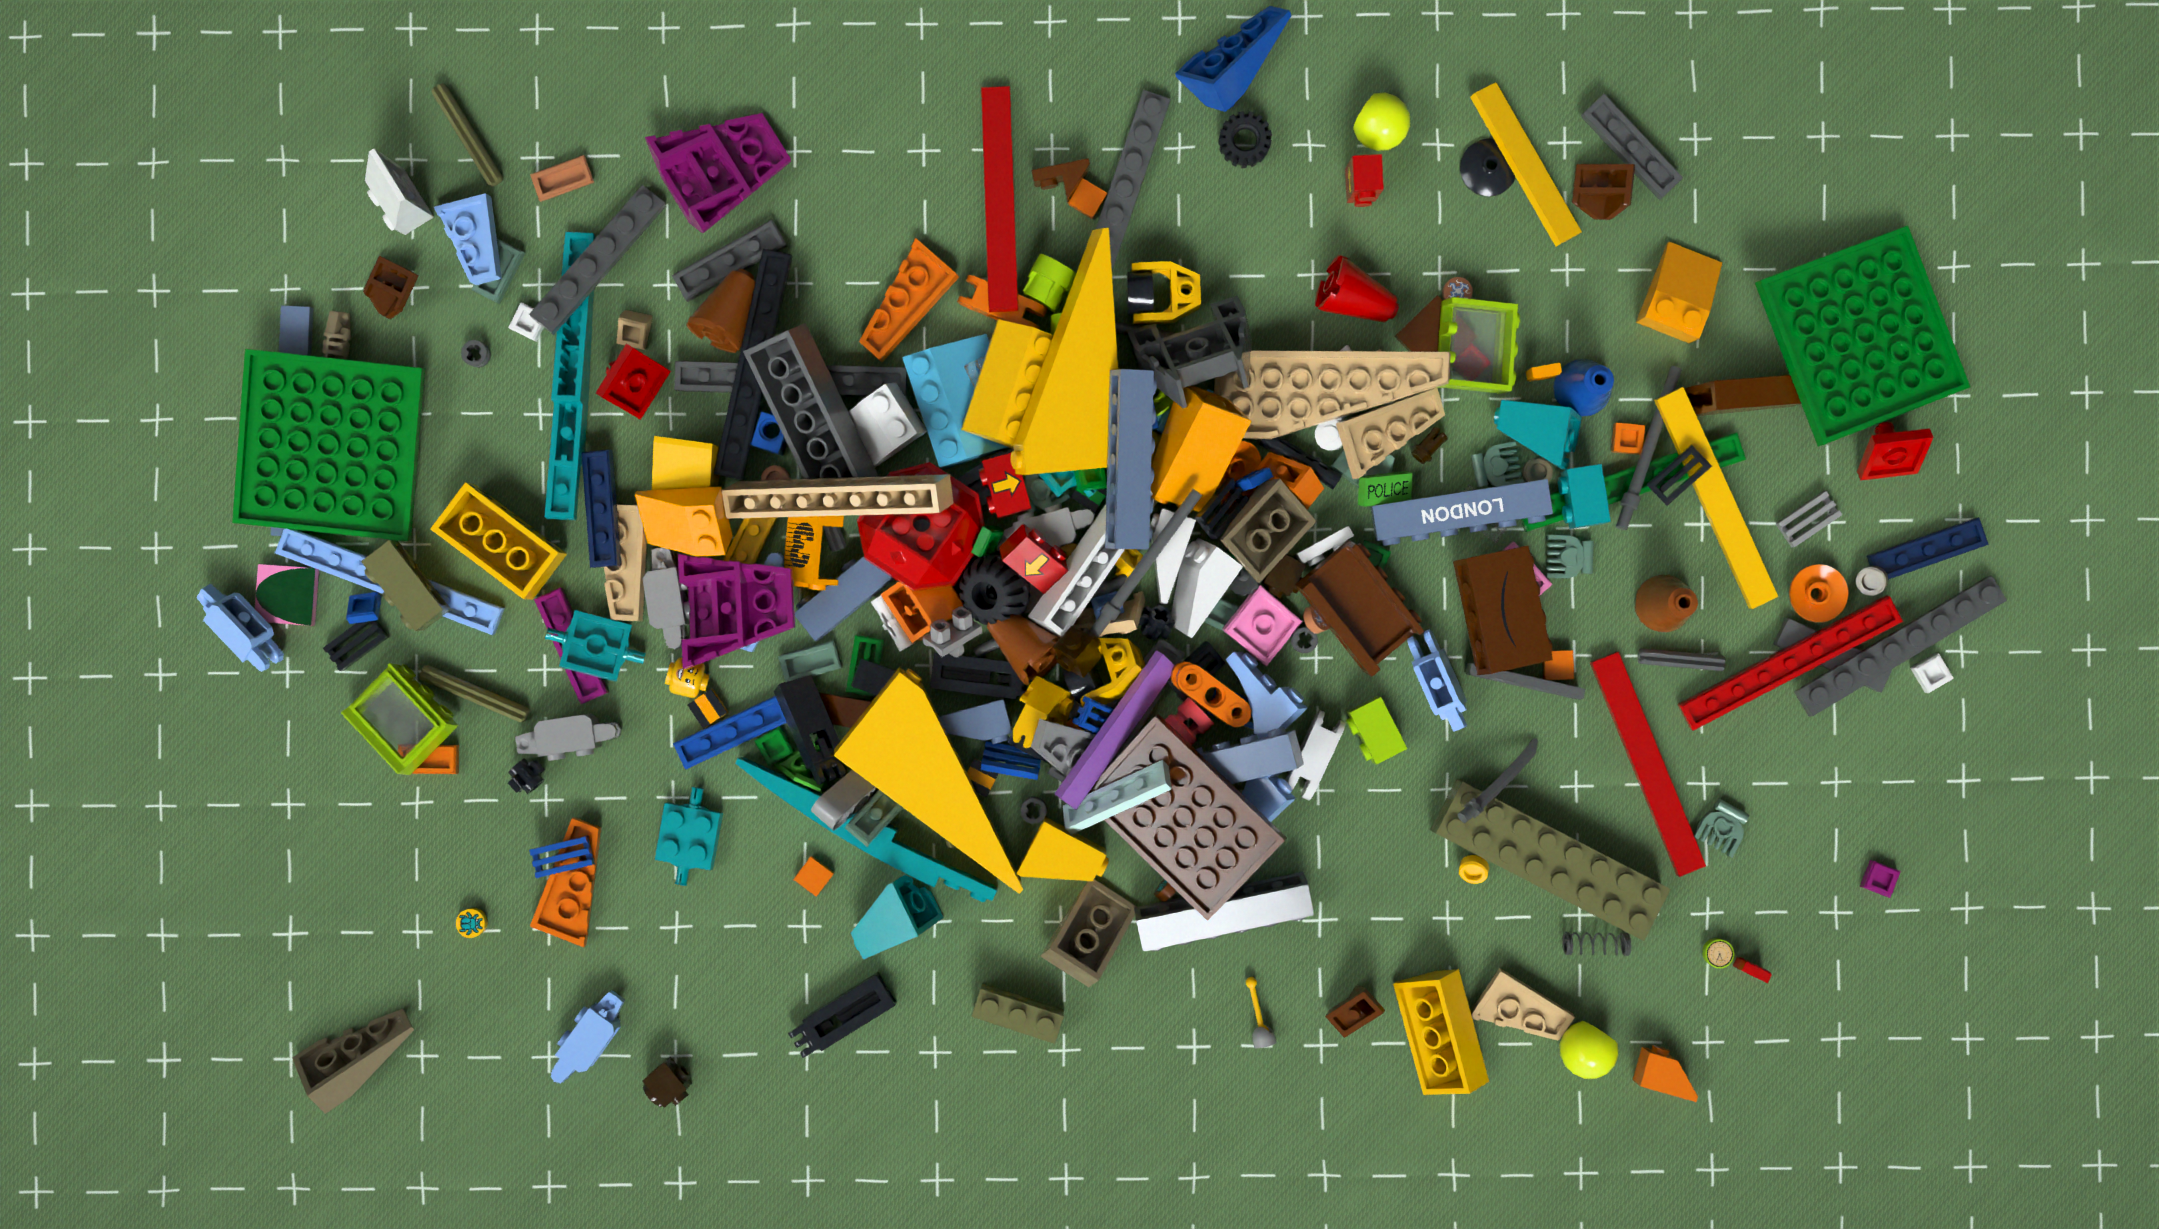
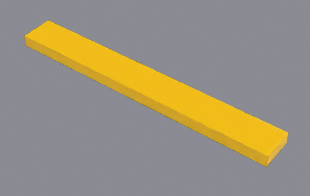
(1717, 500)

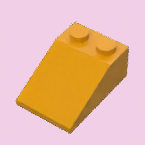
(1680, 293)
(685, 520)

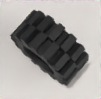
(1251, 123)

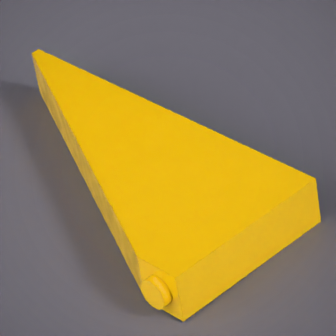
(1070, 401)
(911, 759)

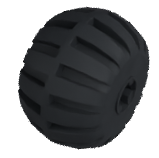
(980, 597)

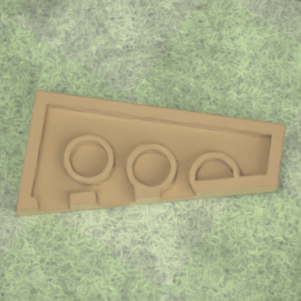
(1387, 428)
(625, 582)

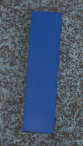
(730, 732)

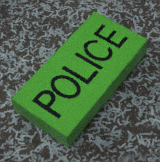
(1384, 488)

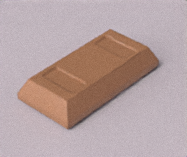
(562, 178)

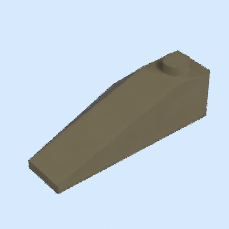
(340, 1066)

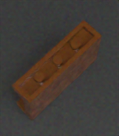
(1359, 605)
(1503, 610)

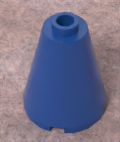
(1584, 386)

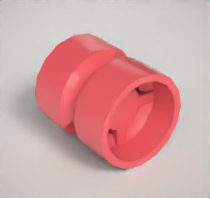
(1187, 710)

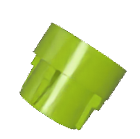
(1049, 283)

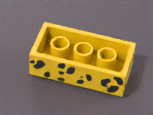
(498, 541)

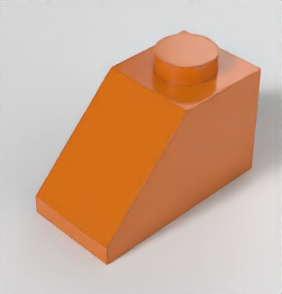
(1295, 475)
(1662, 1073)

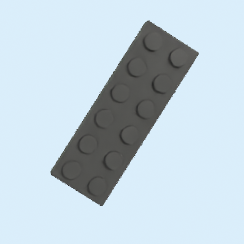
(808, 407)

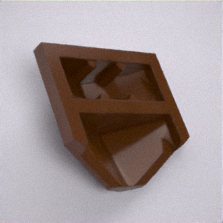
(1603, 189)
(389, 287)

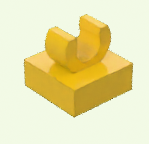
(1128, 561)

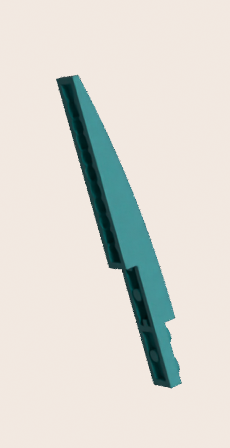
(570, 396)
(882, 847)

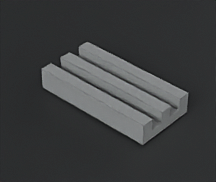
(1828, 506)

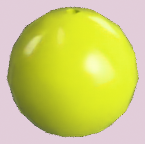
(1382, 122)
(1588, 1051)

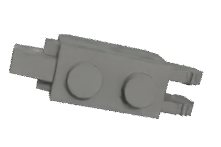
(1056, 525)
(666, 598)
(565, 735)

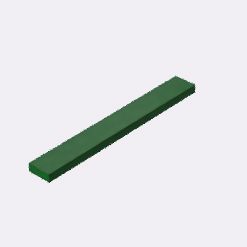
(1725, 449)

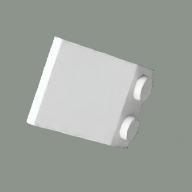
(395, 194)
(886, 422)
(1170, 558)
(1200, 584)

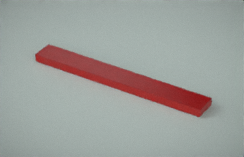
(999, 199)
(1790, 662)
(1647, 764)

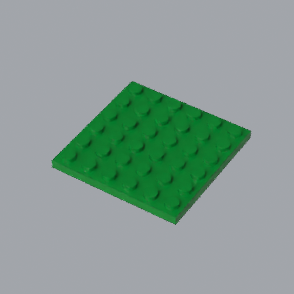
(1862, 335)
(328, 445)

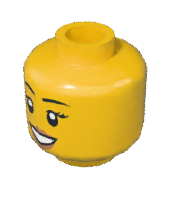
(686, 681)

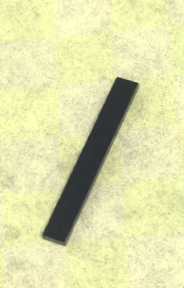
(746, 392)

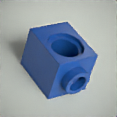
(760, 439)

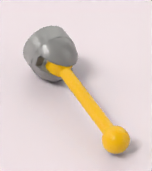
(1263, 1035)

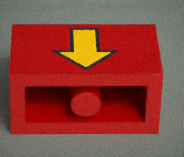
(1364, 179)
(1006, 487)
(1034, 558)

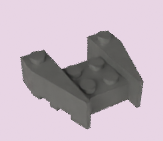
(1196, 352)

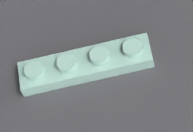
(1118, 797)

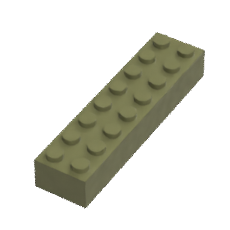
(1553, 861)

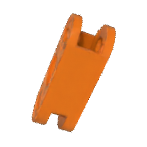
(980, 304)
(1224, 700)

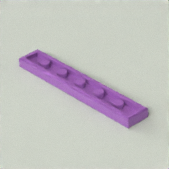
(1115, 730)

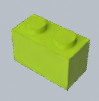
(1376, 730)

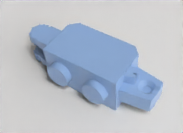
(240, 627)
(1439, 681)
(589, 1037)

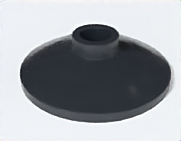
(1477, 175)

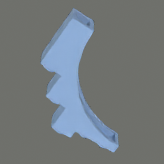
(1270, 711)

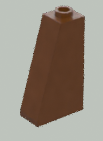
(1742, 395)

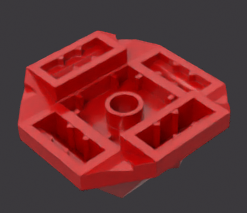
(926, 557)

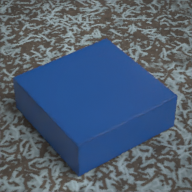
(1254, 479)
(363, 607)

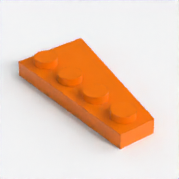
(914, 292)
(568, 895)

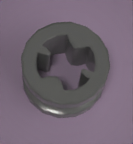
(467, 354)
(1295, 638)
(1042, 811)

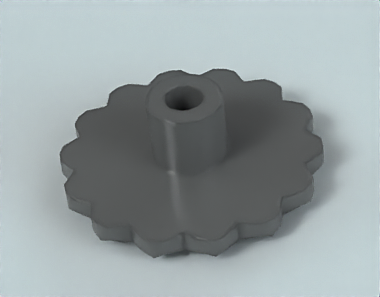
(1244, 583)

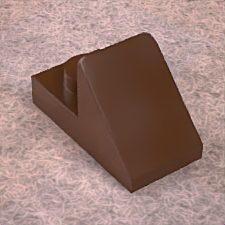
(1068, 173)
(1354, 1011)

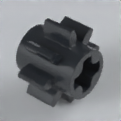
(1156, 622)
(526, 776)

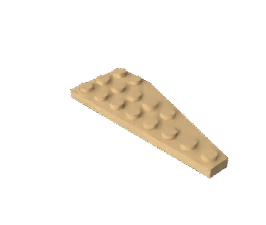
(1314, 387)

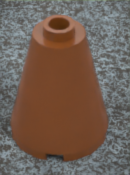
(725, 312)
(1665, 603)
(1025, 646)

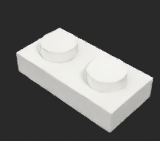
(1314, 553)

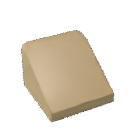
(633, 329)

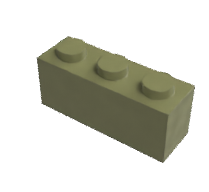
(405, 586)
(1018, 1013)

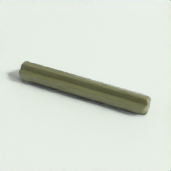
(467, 135)
(474, 693)

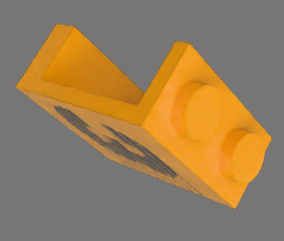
(804, 549)

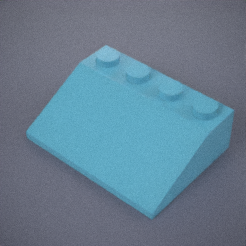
(944, 397)

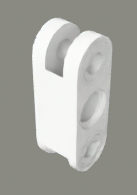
(1316, 753)

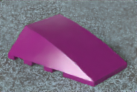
(717, 165)
(733, 605)

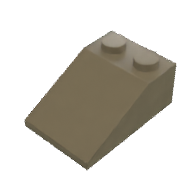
(1267, 528)
(1089, 933)

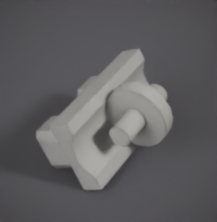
(951, 635)

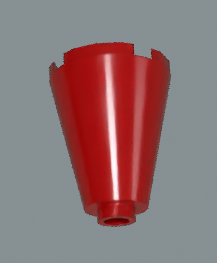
(1354, 293)

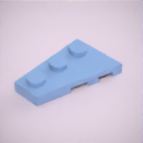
(473, 233)

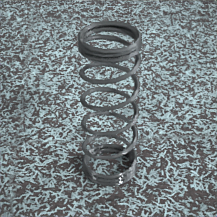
(1625, 943)

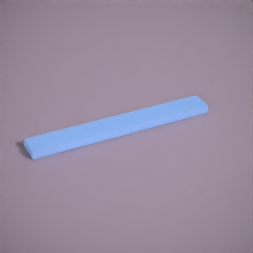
(348, 566)

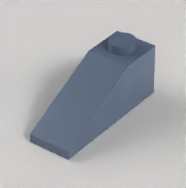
(980, 722)

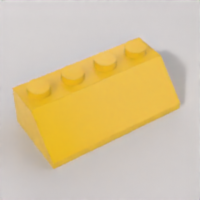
(1006, 382)
(1441, 1033)

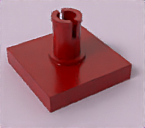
(632, 381)
(1894, 452)

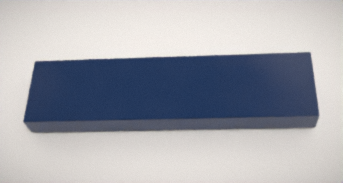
(601, 508)
(1930, 548)

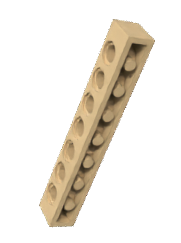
(838, 496)

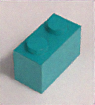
(1584, 496)

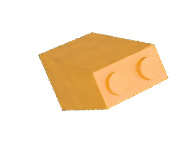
(1196, 447)

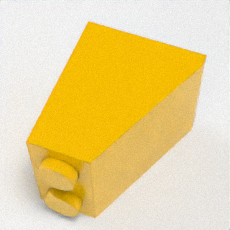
(683, 464)
(1062, 856)

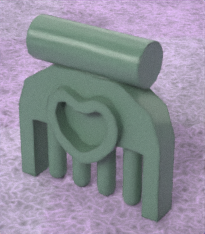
(1493, 467)
(1039, 493)
(1572, 557)
(1725, 825)

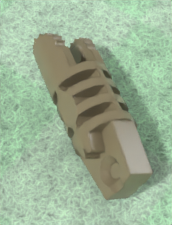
(337, 335)

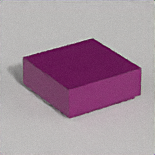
(1880, 878)

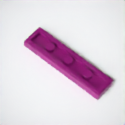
(558, 615)

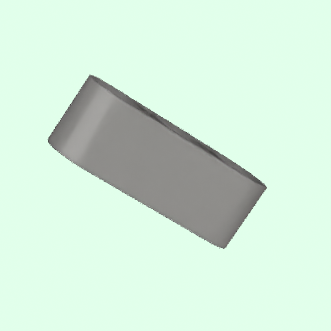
(843, 800)

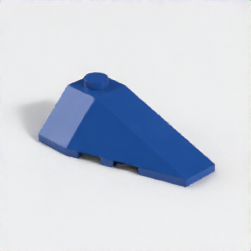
(1229, 68)

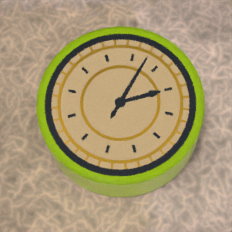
(1718, 953)

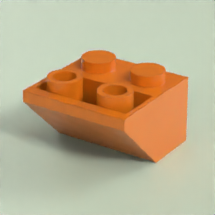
(921, 608)

